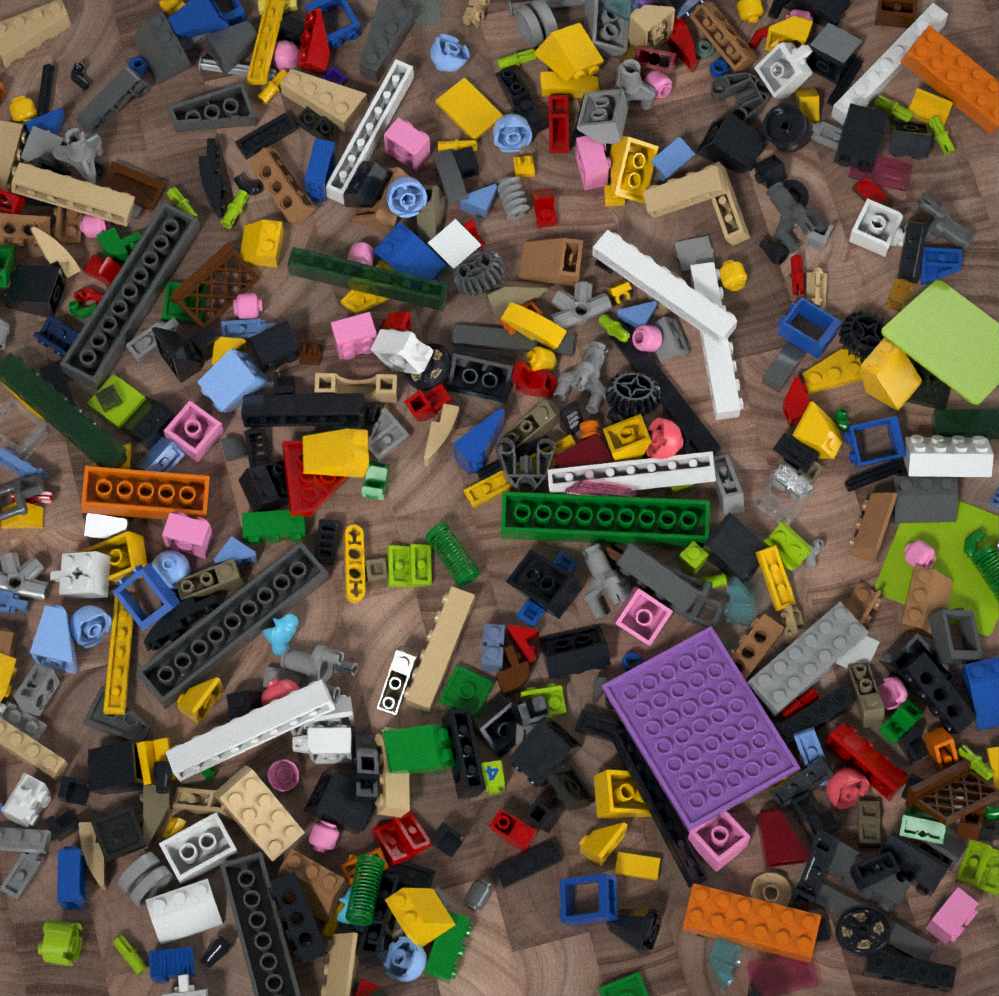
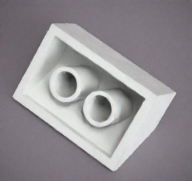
(340, 716)
(198, 849)
(184, 912)

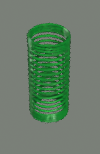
(440, 533)
(981, 558)
(373, 868)

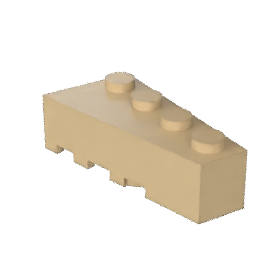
(31, 29)
(325, 98)

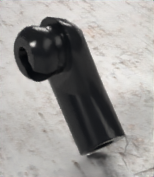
(77, 75)
(250, 188)

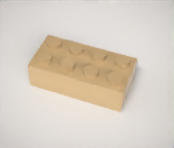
(258, 813)

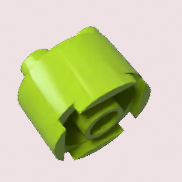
(60, 942)

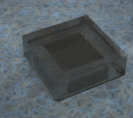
(108, 398)

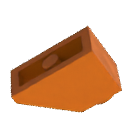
(941, 748)

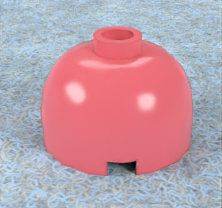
(665, 439)
(278, 690)
(846, 786)

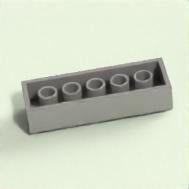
(807, 659)

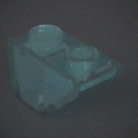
(741, 604)
(722, 960)

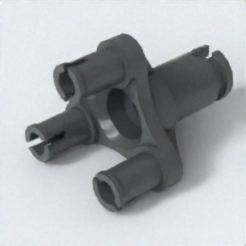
(793, 216)
(942, 224)

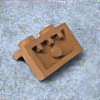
(67, 226)
(862, 603)

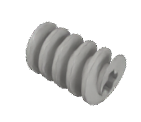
(512, 198)

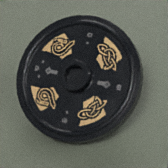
(435, 371)
(863, 932)

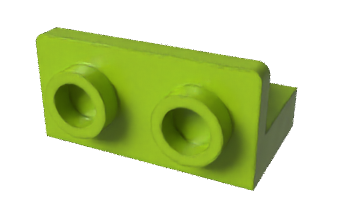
(790, 546)
(553, 696)

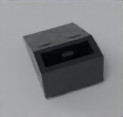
(265, 486)

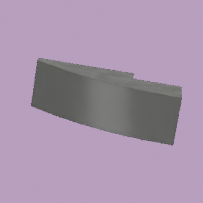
(449, 176)
(783, 367)

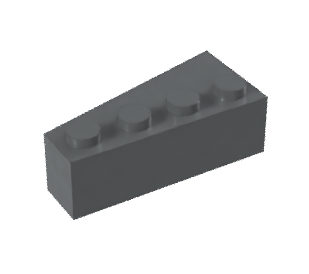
(386, 34)
(214, 110)
(658, 577)
(885, 893)

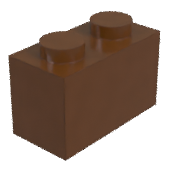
(896, 13)

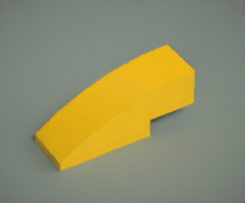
(554, 84)
(533, 325)

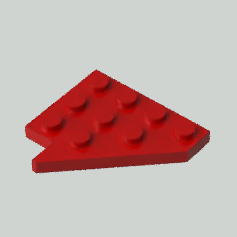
(305, 491)

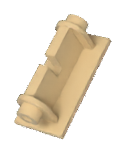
(476, 13)
(816, 288)
(791, 619)

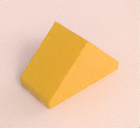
(808, 103)
(224, 344)
(33, 519)

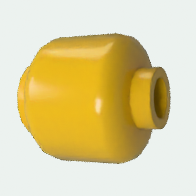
(750, 10)
(22, 110)
(733, 275)
(541, 359)

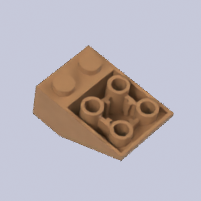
(552, 261)

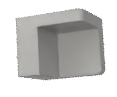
(817, 240)

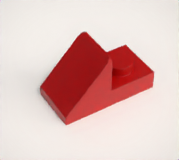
(544, 208)
(102, 269)
(521, 637)

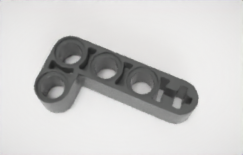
(111, 99)

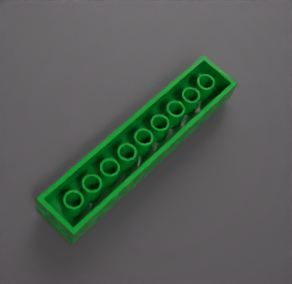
(604, 519)

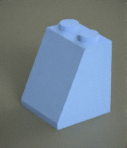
(231, 379)
(53, 641)

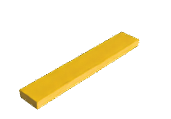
(265, 42)
(496, 484)
(119, 660)

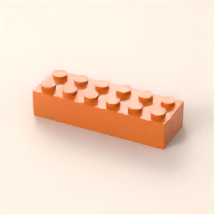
(955, 77)
(143, 493)
(751, 923)

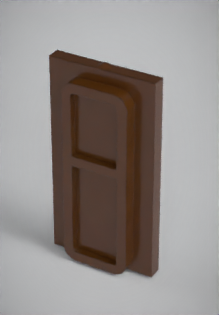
(143, 187)

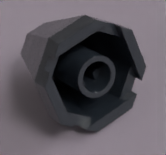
(636, 928)

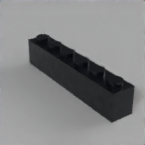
(304, 410)

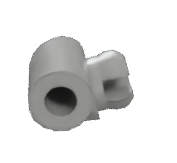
(817, 545)

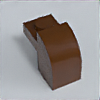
(514, 678)

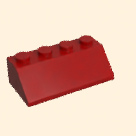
(861, 755)

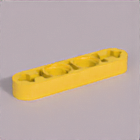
(350, 563)

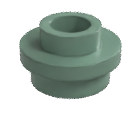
(704, 54)

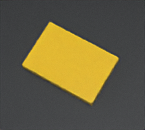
(469, 109)

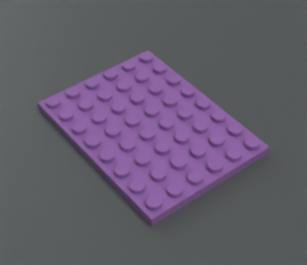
(700, 728)

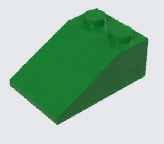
(419, 749)

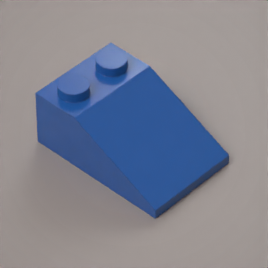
(409, 254)
(475, 446)
(982, 689)

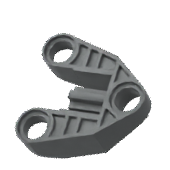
(745, 90)
(508, 465)

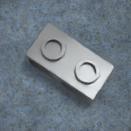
(36, 689)

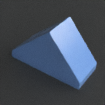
(480, 201)
(637, 315)
(236, 550)

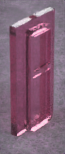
(886, 173)
(598, 489)
(782, 976)

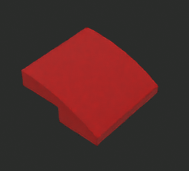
(401, 838)

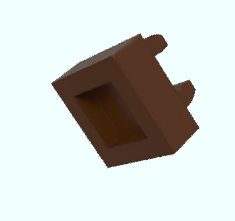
(310, 354)
(614, 553)

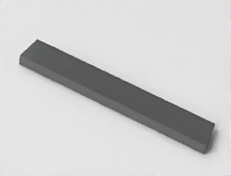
(500, 339)
(900, 937)

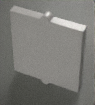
(41, 144)
(694, 252)

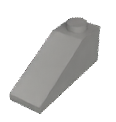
(727, 486)

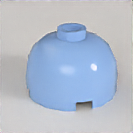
(448, 54)
(511, 133)
(406, 196)
(171, 567)
(89, 625)
(405, 960)

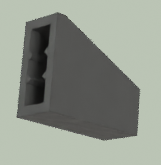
(231, 45)

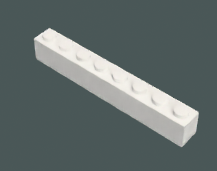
(888, 65)
(370, 129)
(665, 287)
(717, 358)
(638, 473)
(250, 730)

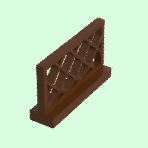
(204, 272)
(942, 784)

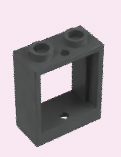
(942, 638)

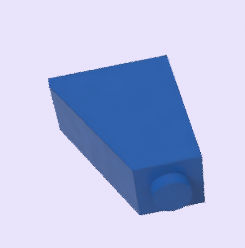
(197, 18)

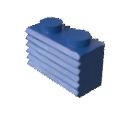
(171, 963)

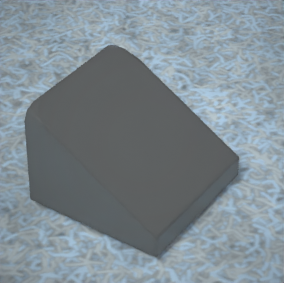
(233, 448)
(597, 690)

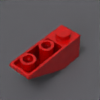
(314, 46)

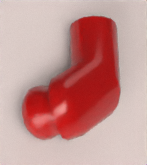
(758, 36)
(87, 294)

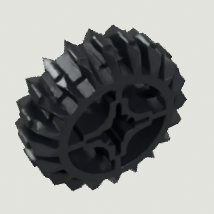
(856, 328)
(633, 393)

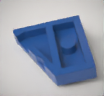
(939, 263)

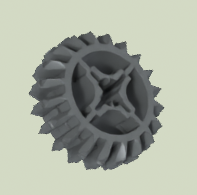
(478, 272)

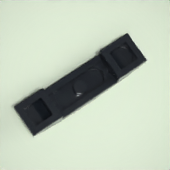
(815, 871)

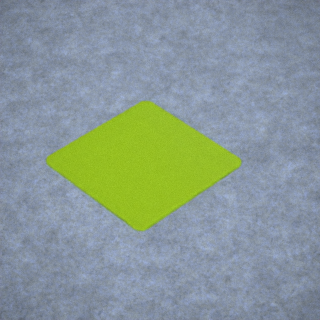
(949, 340)
(947, 540)

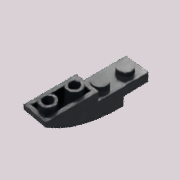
(520, 99)
(212, 179)
(171, 624)
(365, 766)

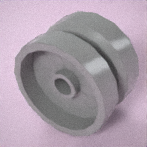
(535, 22)
(144, 879)

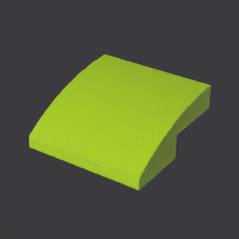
(130, 397)
(409, 565)
(980, 867)

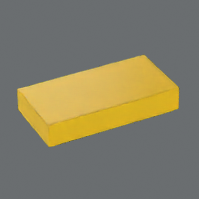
(637, 866)

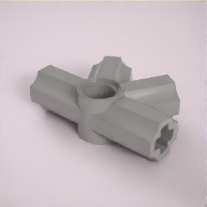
(581, 301)
(25, 574)

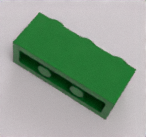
(272, 527)
(447, 949)

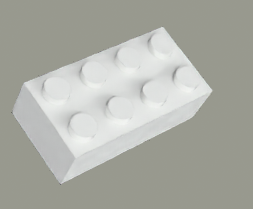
(948, 456)

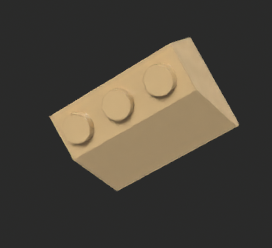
(651, 26)
(342, 965)

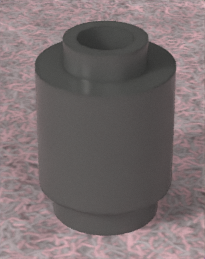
(478, 894)

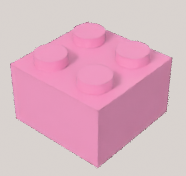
(407, 145)
(592, 162)
(354, 335)
(194, 431)
(188, 535)
(642, 616)
(719, 840)
(953, 914)

